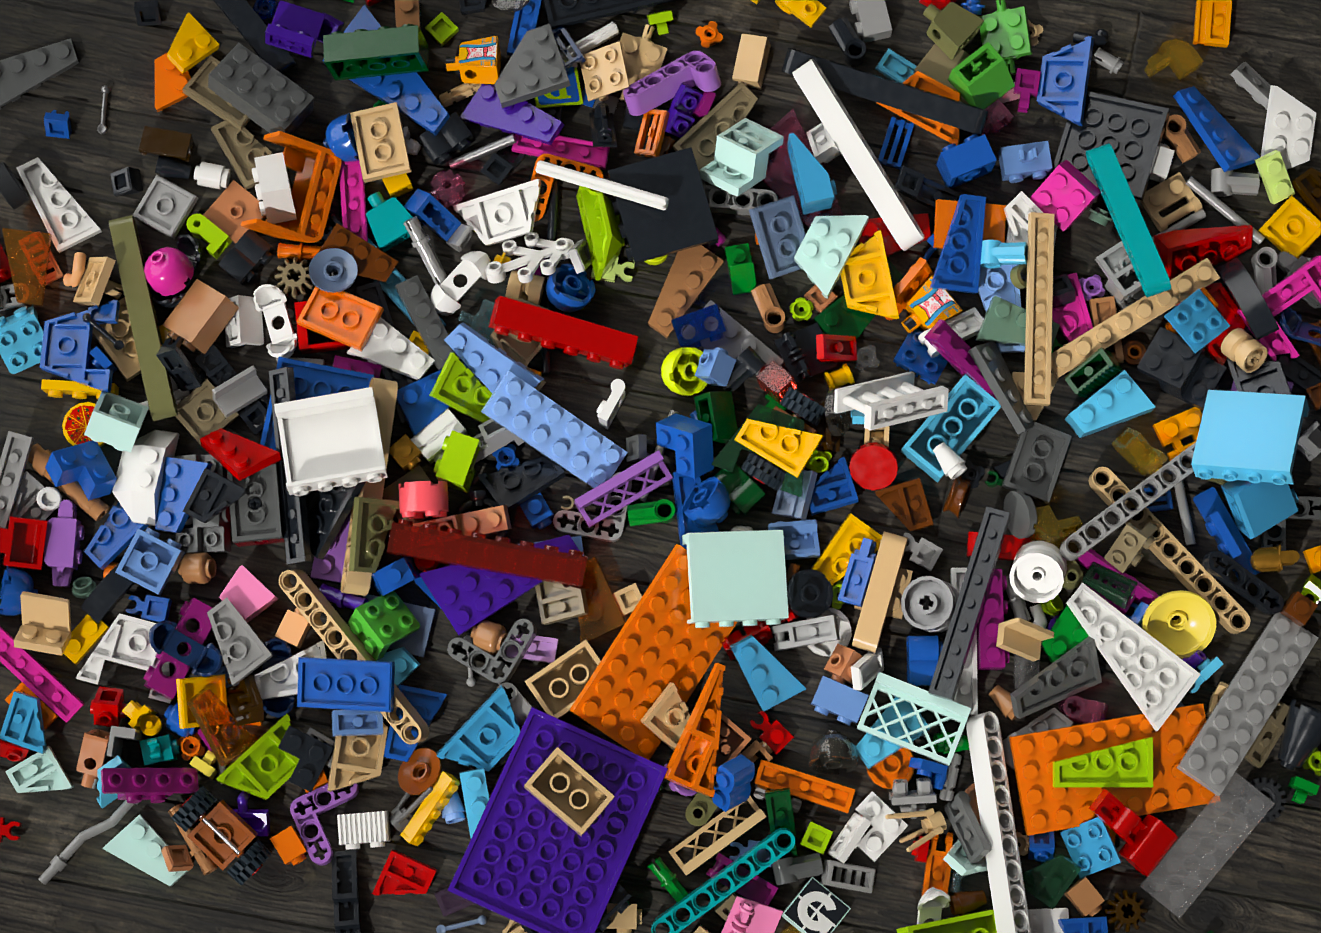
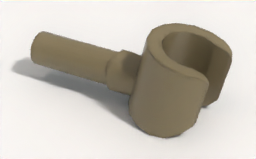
(590, 508)

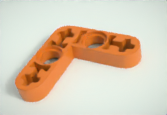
(549, 180)

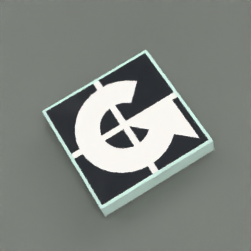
(815, 909)

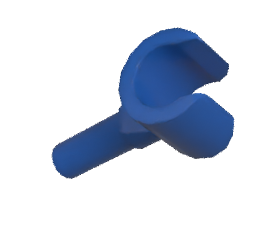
(931, 250)

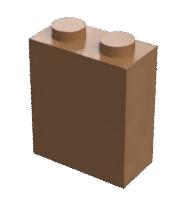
(200, 317)

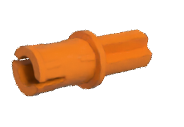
(300, 251)

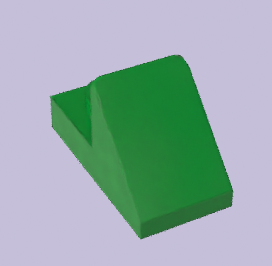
(740, 268)

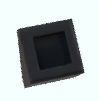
(126, 181)
(1062, 291)

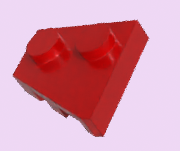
(404, 876)

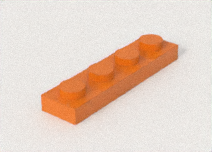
(805, 786)

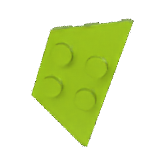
(263, 765)

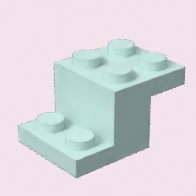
(741, 157)

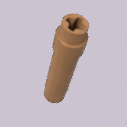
(95, 508)

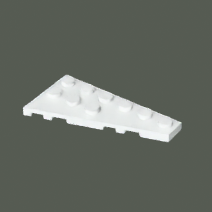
(1143, 665)

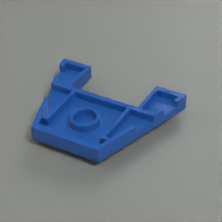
(68, 346)

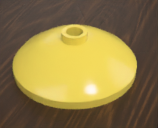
(1188, 633)

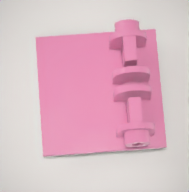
(751, 917)

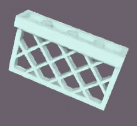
(923, 699)

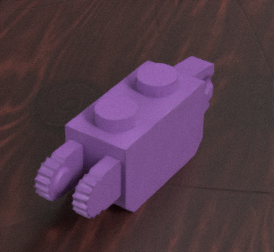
(63, 544)

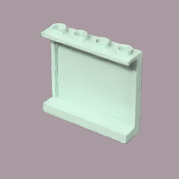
(736, 577)

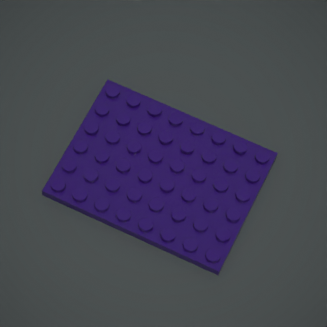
(531, 861)

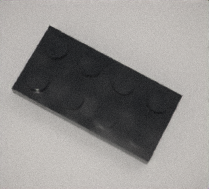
(327, 514)

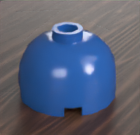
(341, 139)
(568, 289)
(708, 504)
(11, 587)

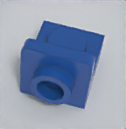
(100, 361)
(537, 512)
(934, 771)
(1041, 846)

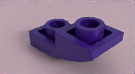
(681, 110)

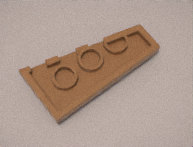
(684, 284)

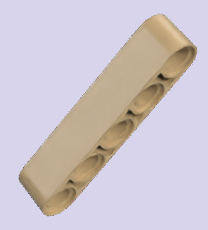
(879, 592)

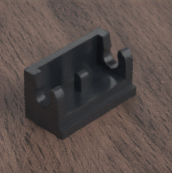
(179, 366)

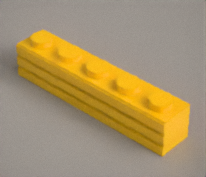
(430, 809)

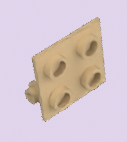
(604, 72)

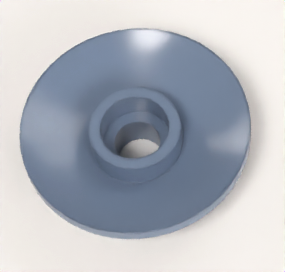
(331, 261)

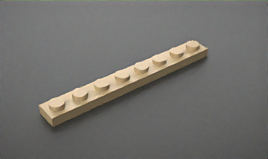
(1039, 309)
(1132, 318)

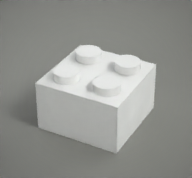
(274, 188)

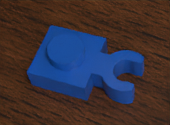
(153, 609)

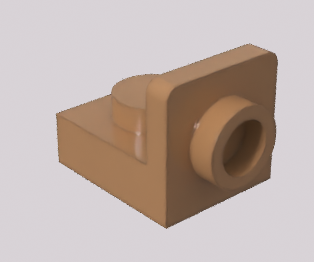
(755, 747)

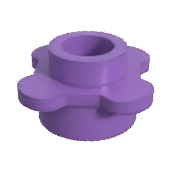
(1094, 281)

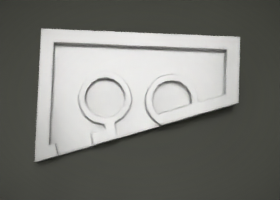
(283, 677)

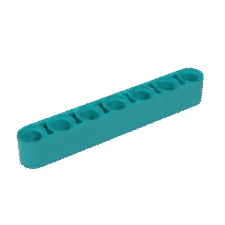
(1128, 220)
(729, 872)

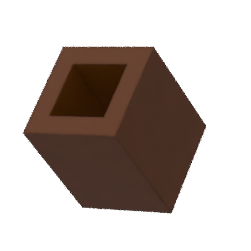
(1298, 608)

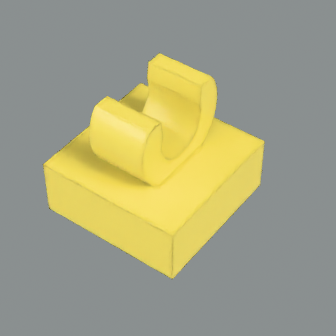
(205, 765)

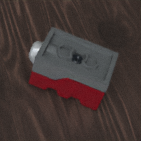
(258, 514)

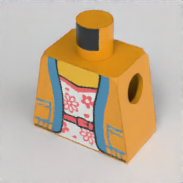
(477, 61)
(928, 307)

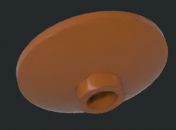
(420, 771)

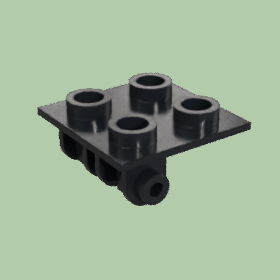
(800, 353)

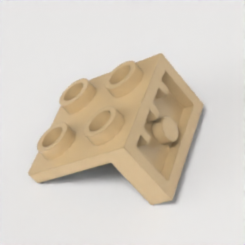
(44, 624)

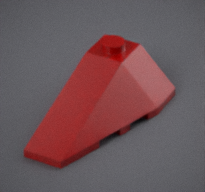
(1188, 247)

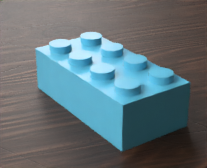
(967, 415)

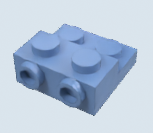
(150, 560)

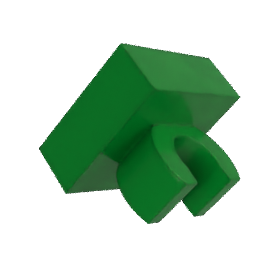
(1302, 789)

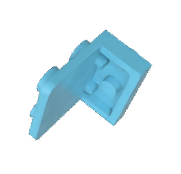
(21, 339)

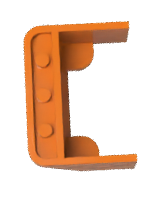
(311, 191)

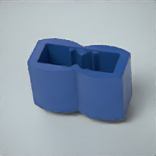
(922, 659)
(733, 782)

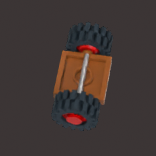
(803, 407)
(222, 835)

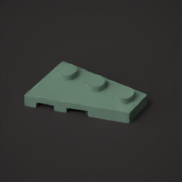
(1006, 323)

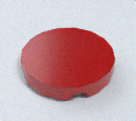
(873, 466)

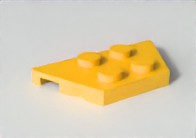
(868, 279)

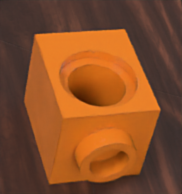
(290, 846)

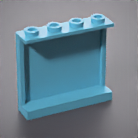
(1249, 436)

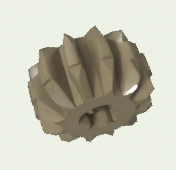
(287, 282)

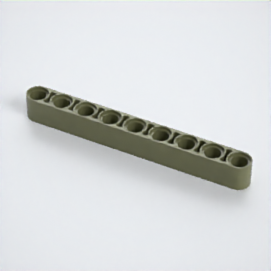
(142, 317)

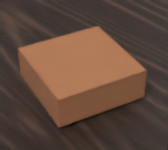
(819, 302)
(177, 858)

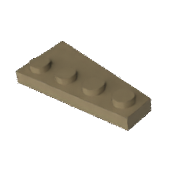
(725, 114)

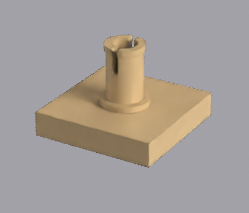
(96, 282)

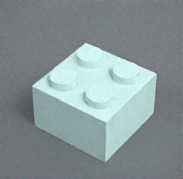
(116, 421)

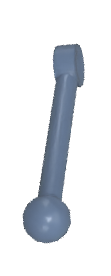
(481, 920)

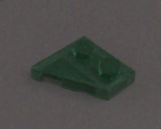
(1051, 879)

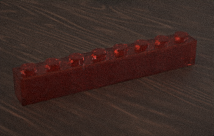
(487, 554)

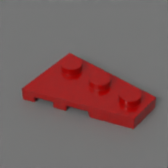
(890, 244)
(238, 454)

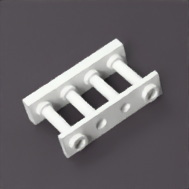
(891, 400)

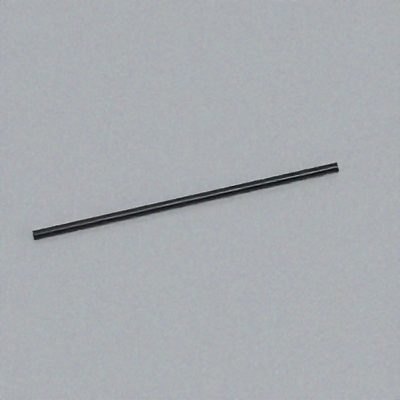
(552, 236)

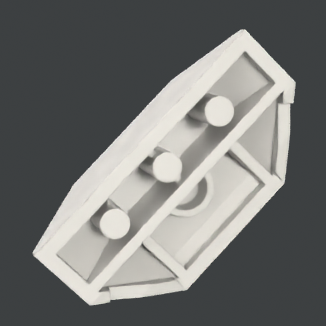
(142, 473)

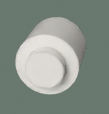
(212, 175)

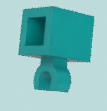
(159, 750)

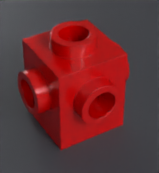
(108, 706)

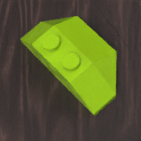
(600, 229)

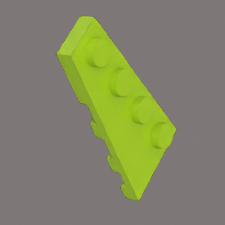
(1114, 766)

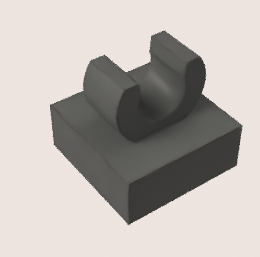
(637, 448)

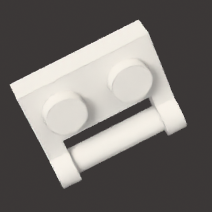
(609, 408)

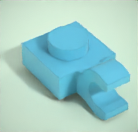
(1206, 669)

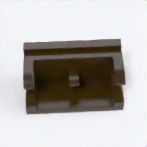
(166, 143)
(245, 701)

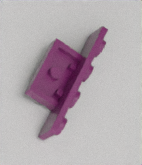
(1142, 592)
(148, 783)

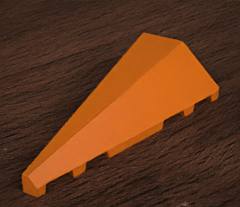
(695, 753)

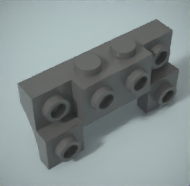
(209, 536)

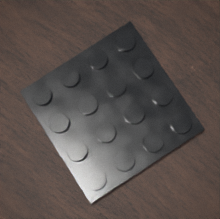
(1128, 126)

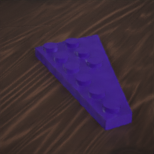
(475, 594)

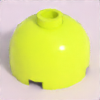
(679, 371)

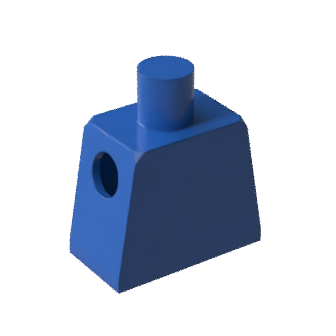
(395, 575)

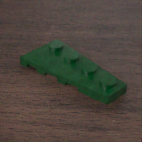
(841, 320)

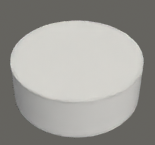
(49, 498)

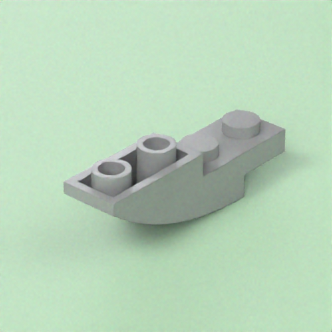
(494, 437)

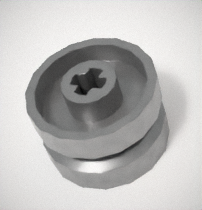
(917, 600)

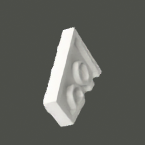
(394, 351)

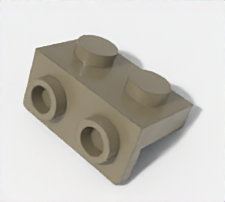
(1129, 545)

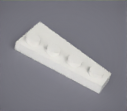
(56, 207)

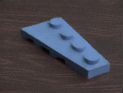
(485, 359)

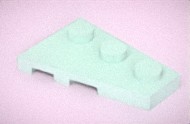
(142, 848)

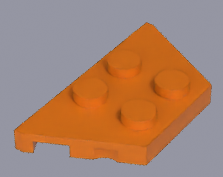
(931, 85)

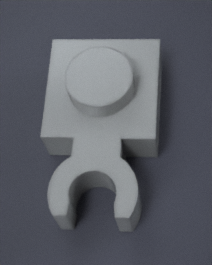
(923, 553)

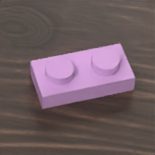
(541, 649)

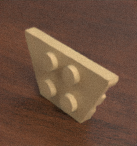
(356, 759)

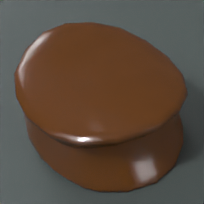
(957, 496)

